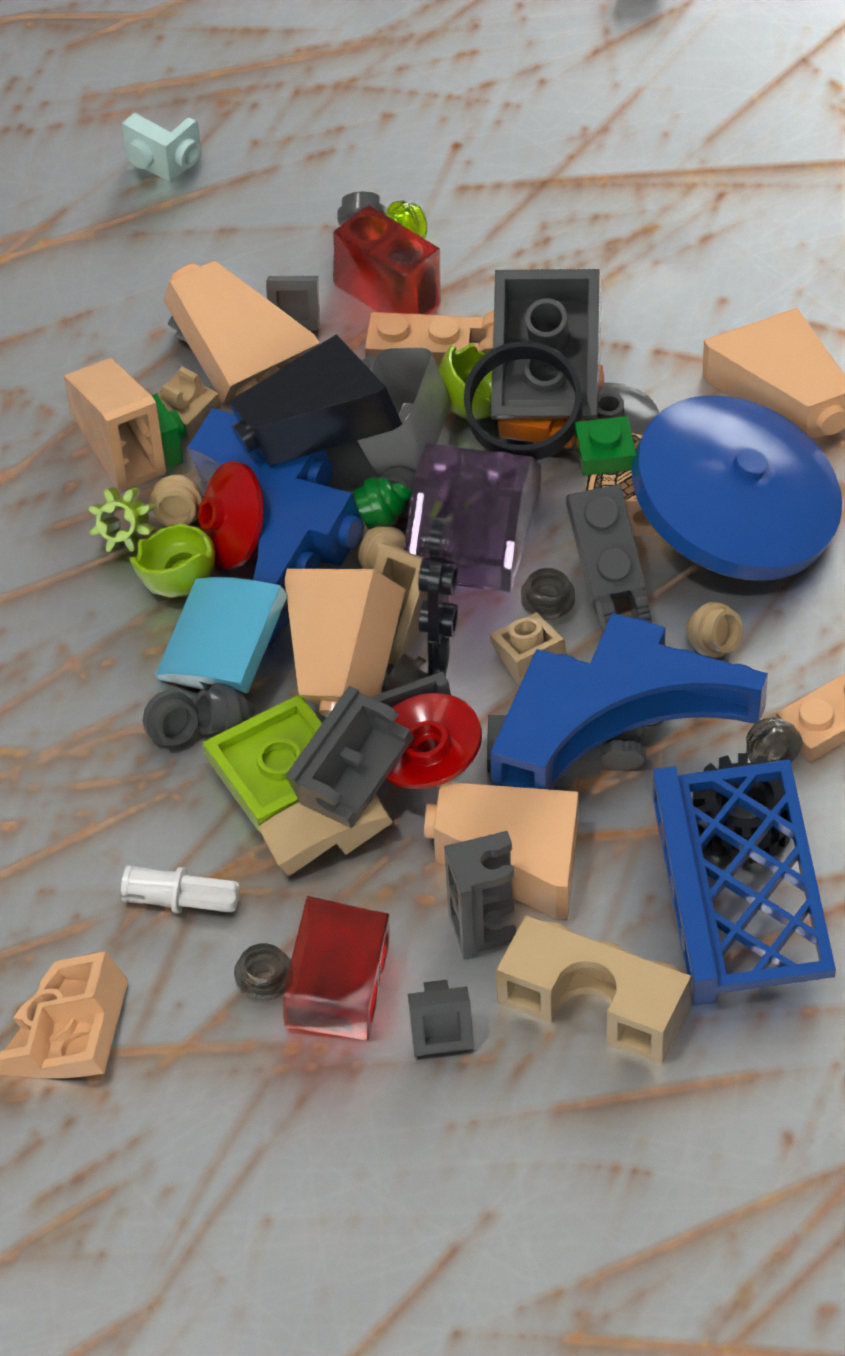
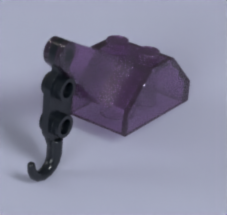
(470, 529)

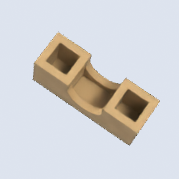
(553, 964)

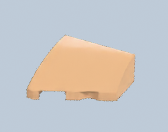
(68, 1021)

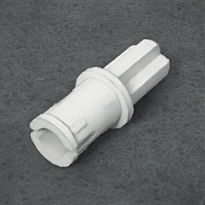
(178, 889)

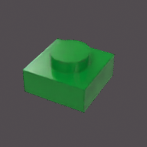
(172, 433)
(605, 445)

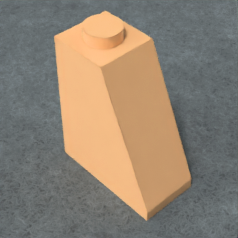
(233, 328)
(781, 368)
(117, 422)
(341, 631)
(540, 827)

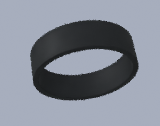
(516, 351)

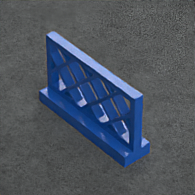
(694, 899)

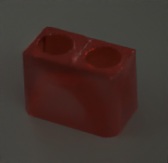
(375, 283)
(336, 969)

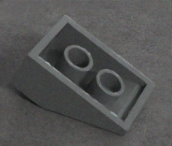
(557, 311)

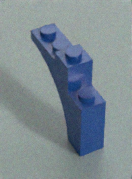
(301, 514)
(631, 682)

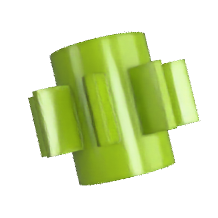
(109, 525)

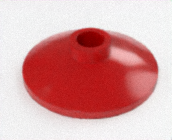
(232, 513)
(444, 740)

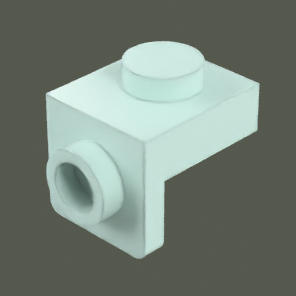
(160, 150)

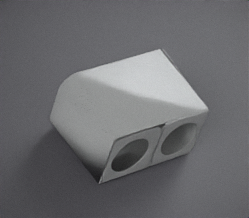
(411, 379)

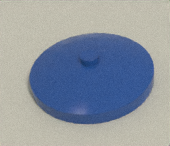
(736, 487)

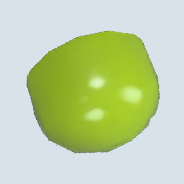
(454, 372)
(174, 559)

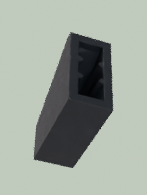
(313, 405)

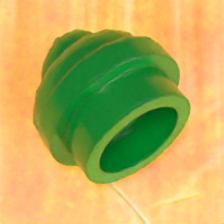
(381, 501)

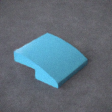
(222, 633)

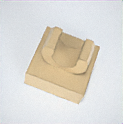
(189, 399)

